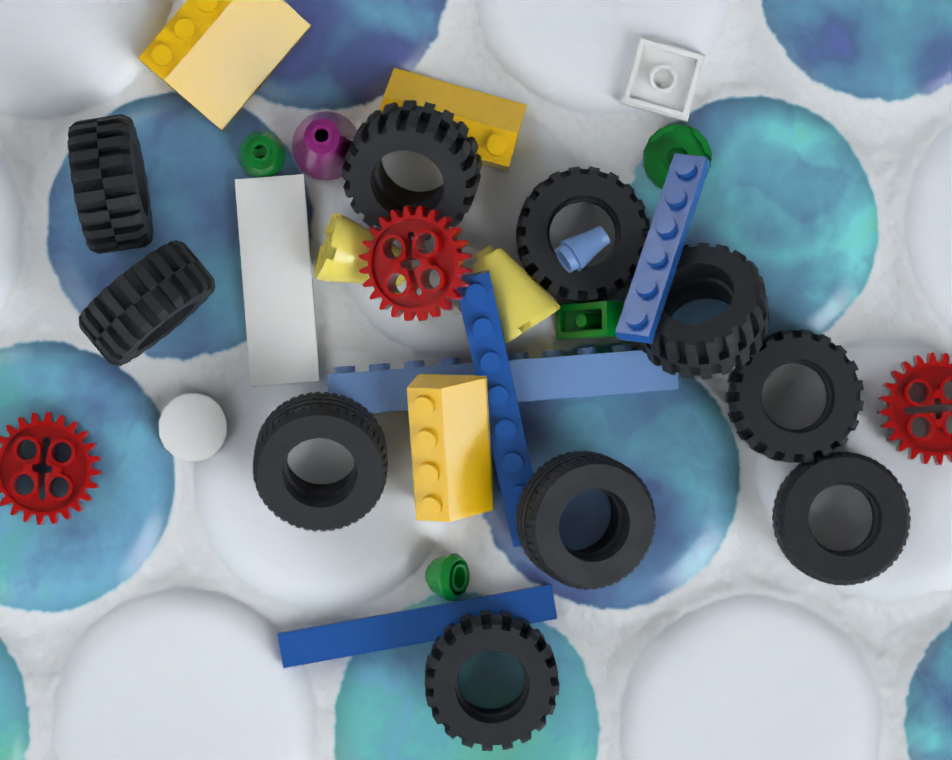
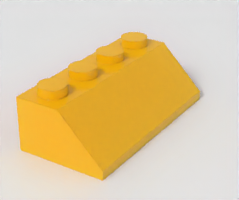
(490, 119)
(450, 446)

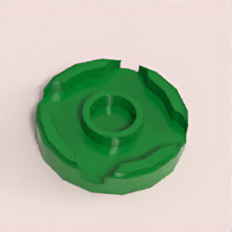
(670, 140)

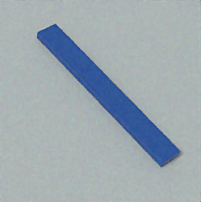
(407, 626)

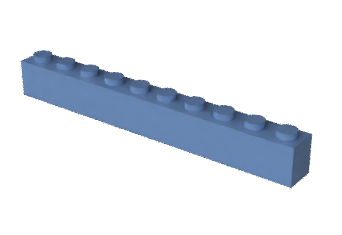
(534, 379)

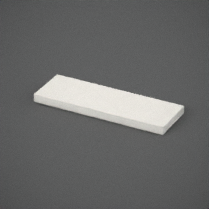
(277, 280)

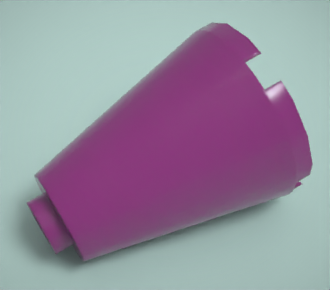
(326, 158)

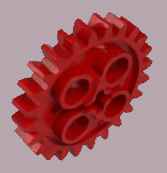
(445, 259)
(932, 378)
(77, 470)

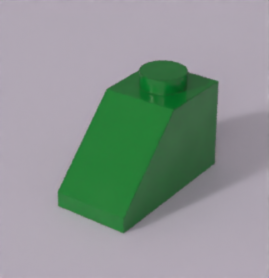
(588, 320)

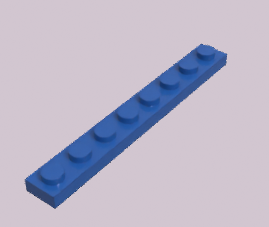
(491, 360)

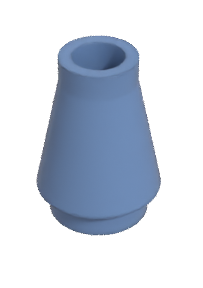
(581, 249)

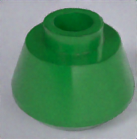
(271, 148)
(448, 576)

